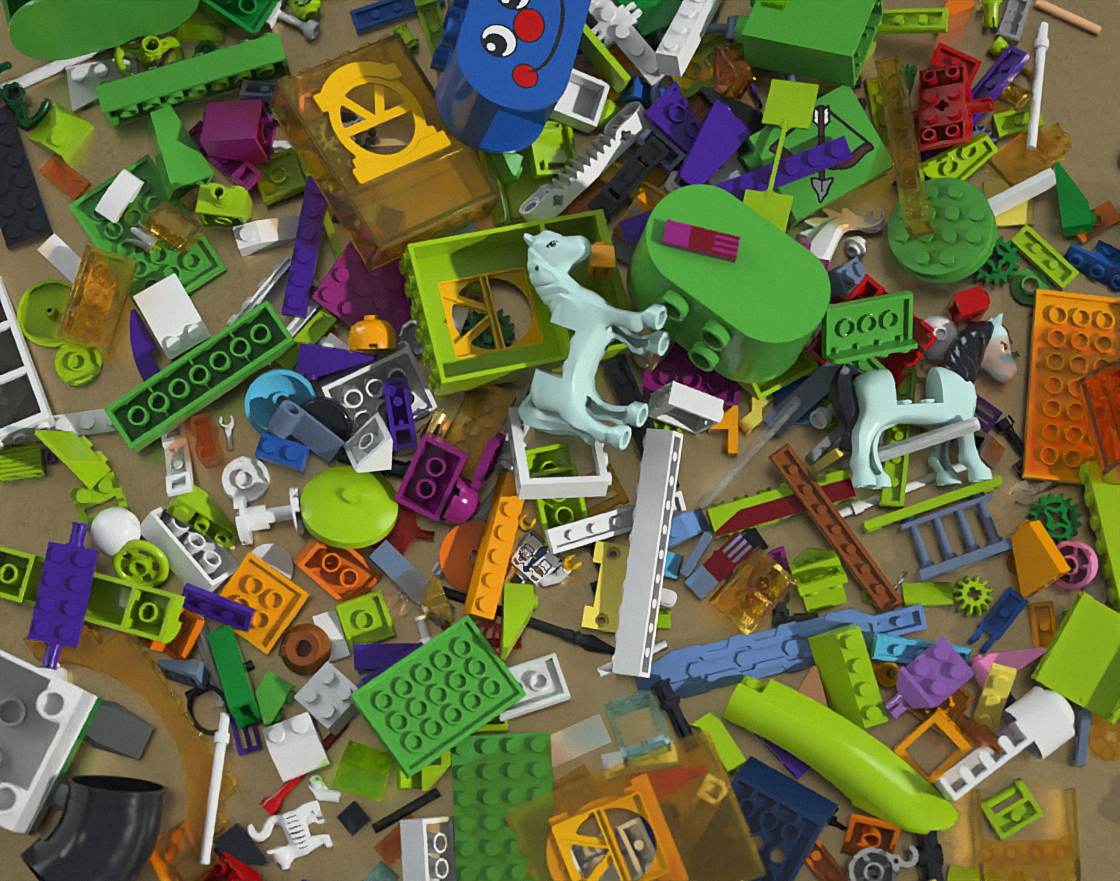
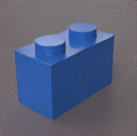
(282, 453)

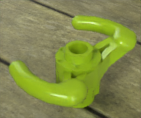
(147, 52)

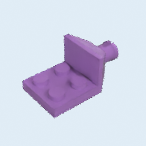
(930, 678)

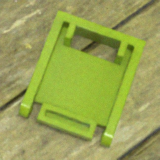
(552, 148)

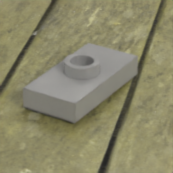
(1013, 20)

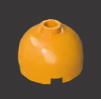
(372, 334)

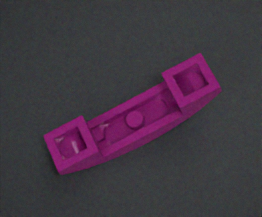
(239, 172)

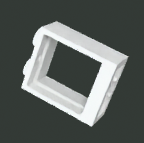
(685, 407)

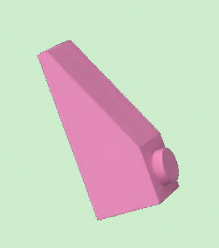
(1012, 659)

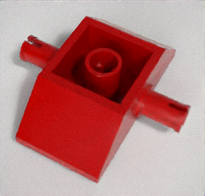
(947, 107)

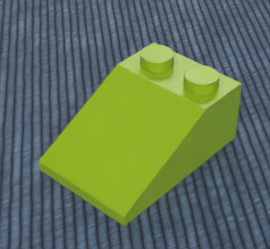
(76, 455)

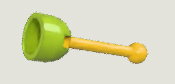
(999, 47)

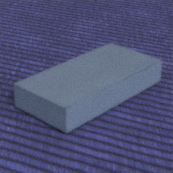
(695, 555)

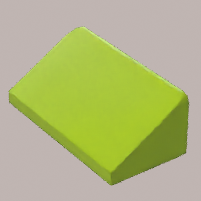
(928, 594)

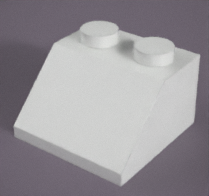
(296, 746)

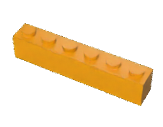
(494, 550)

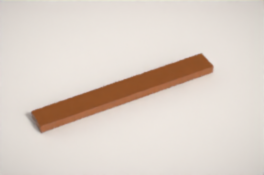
(835, 529)

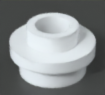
(856, 246)

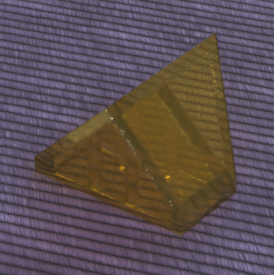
(434, 602)

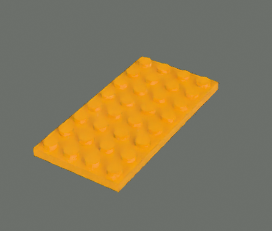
(1067, 341)

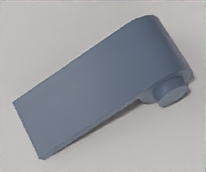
(295, 421)

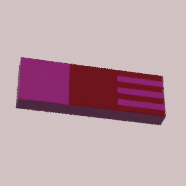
(700, 241)

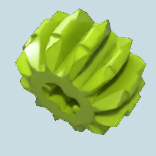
(975, 587)

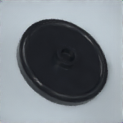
(331, 415)

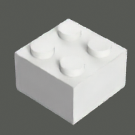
(581, 102)
(328, 698)

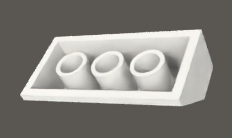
(189, 553)
(428, 849)

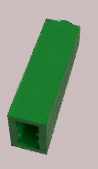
(234, 676)

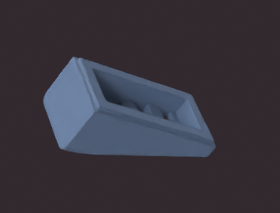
(185, 671)

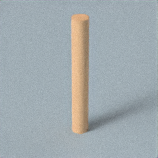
(1067, 16)

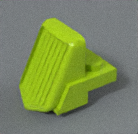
(819, 578)

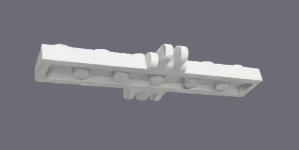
(617, 27)

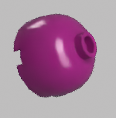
(461, 503)

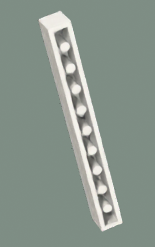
(647, 553)

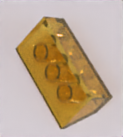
(477, 422)

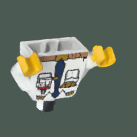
(534, 560)

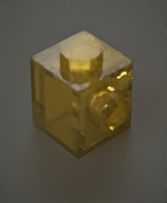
(1054, 142)

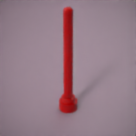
(273, 803)

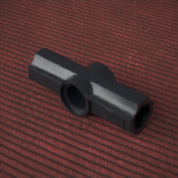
(930, 856)

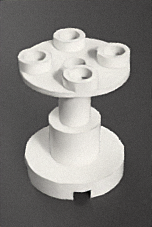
(259, 517)

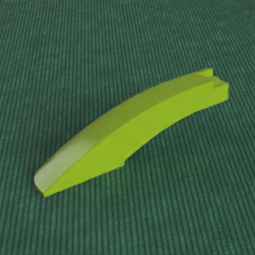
(111, 602)
(842, 754)

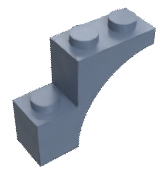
(845, 276)

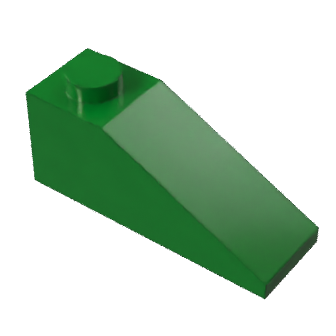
(1073, 205)

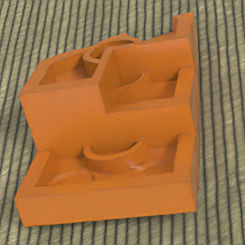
(184, 641)

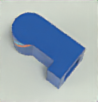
(640, 92)

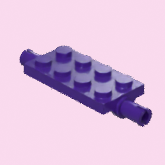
(63, 595)

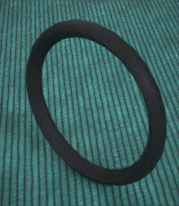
(189, 706)

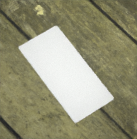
(578, 740)

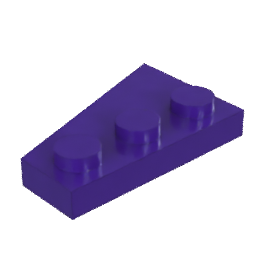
(674, 118)

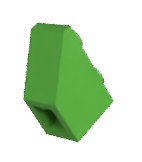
(272, 697)

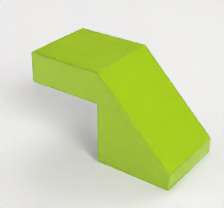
(434, 773)

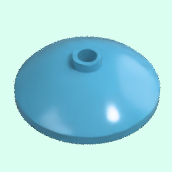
(265, 389)

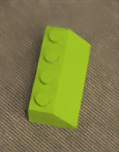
(848, 676)

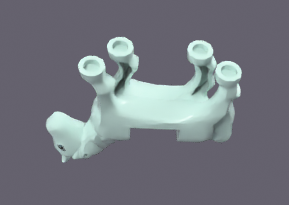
(569, 401)

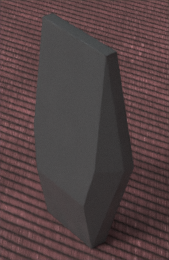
(118, 730)

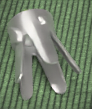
(149, 242)

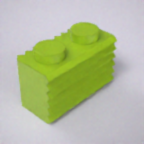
(22, 461)

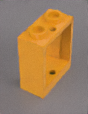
(949, 729)

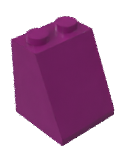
(238, 131)

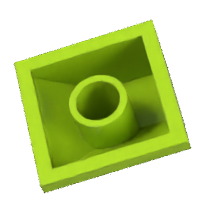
(61, 132)

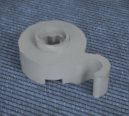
(884, 862)

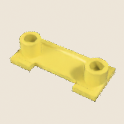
(609, 587)

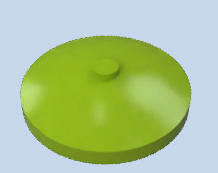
(348, 507)

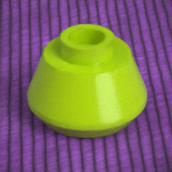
(609, 110)

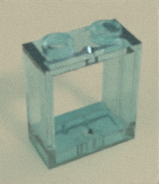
(635, 702)

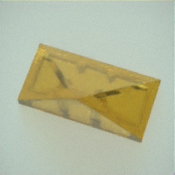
(1014, 97)

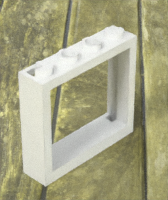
(556, 486)

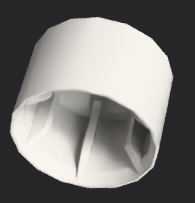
(1045, 717)

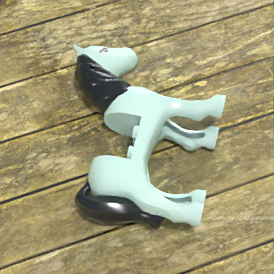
(870, 405)

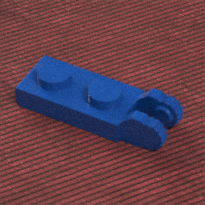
(999, 617)

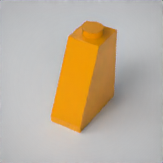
(1036, 558)

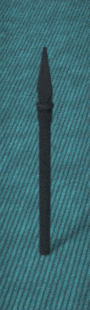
(586, 641)

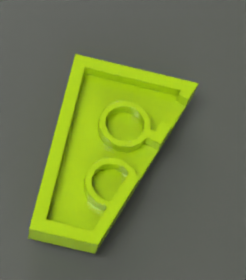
(961, 159)

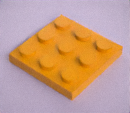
(272, 597)

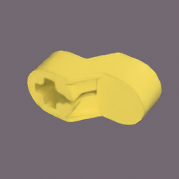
(754, 418)

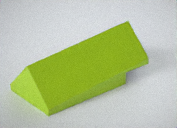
(548, 463)

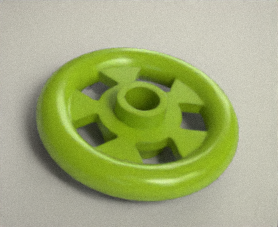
(141, 564)

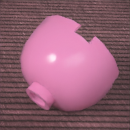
(1082, 562)

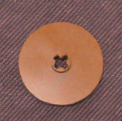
(457, 549)

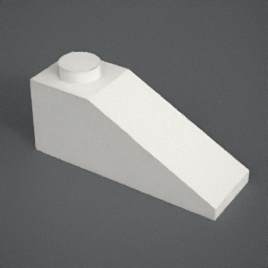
(266, 234)

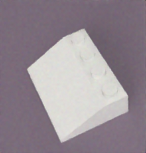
(362, 388)

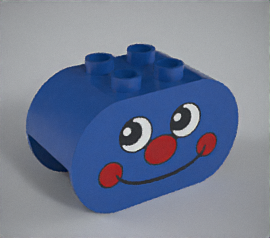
(505, 68)

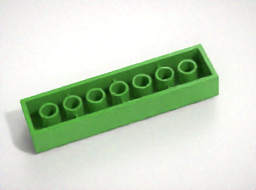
(192, 79)
(200, 377)

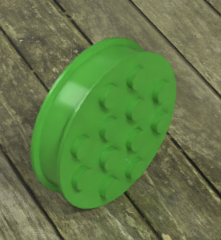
(962, 235)

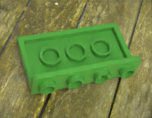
(868, 328)

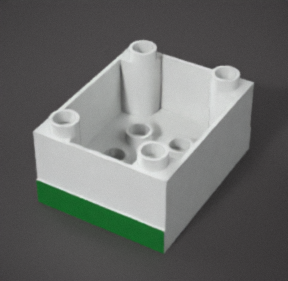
(39, 736)

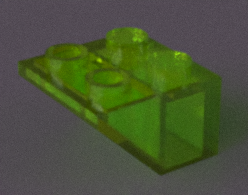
(364, 771)

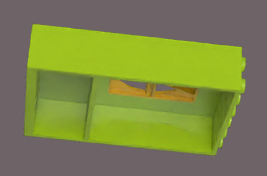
(442, 268)

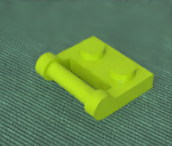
(104, 491)
(1014, 816)

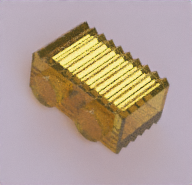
(174, 227)

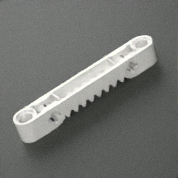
(629, 125)

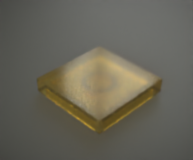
(1017, 163)

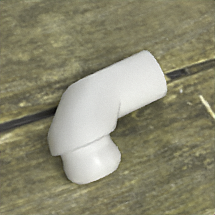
(321, 791)

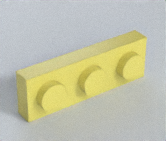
(994, 695)

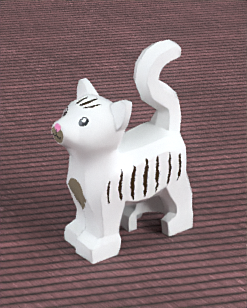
(296, 829)

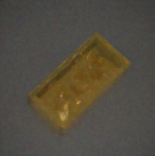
(97, 299)

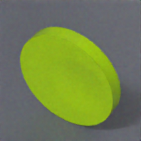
(42, 310)

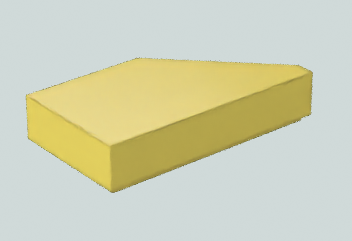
(827, 461)

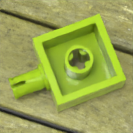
(223, 206)

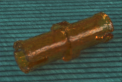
(979, 732)

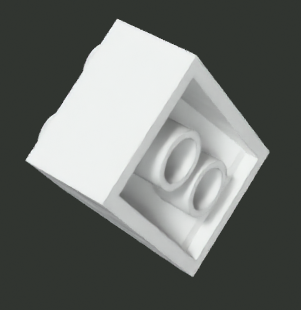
(172, 316)

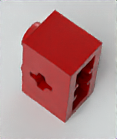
(968, 305)

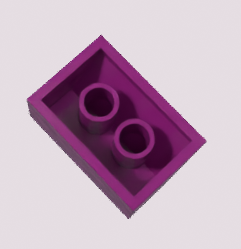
(431, 476)

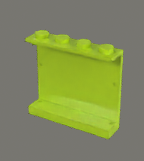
(1085, 658)

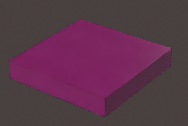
(488, 460)

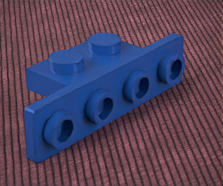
(1101, 264)

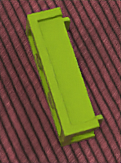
(319, 326)

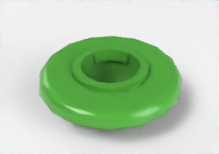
(1017, 284)

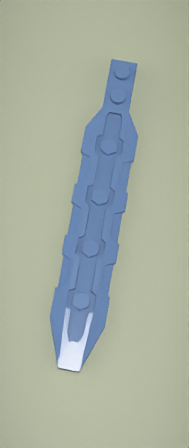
(768, 652)

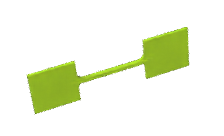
(789, 107)

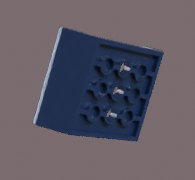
(781, 814)

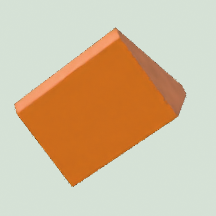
(959, 13)
(868, 832)

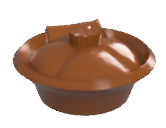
(305, 649)

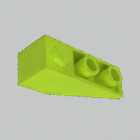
(204, 516)

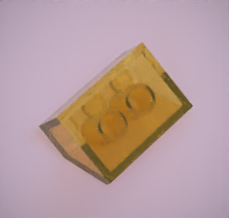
(753, 590)

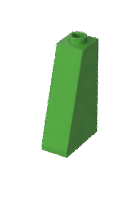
(176, 154)

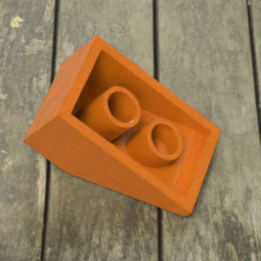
(337, 570)

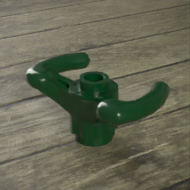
(15, 96)

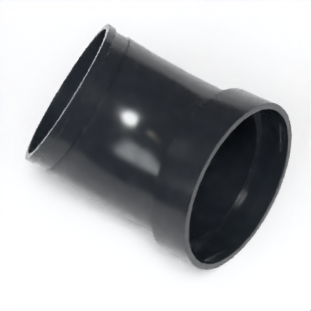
(103, 831)

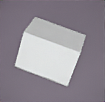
(370, 446)

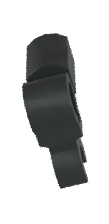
(781, 614)

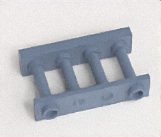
(973, 551)

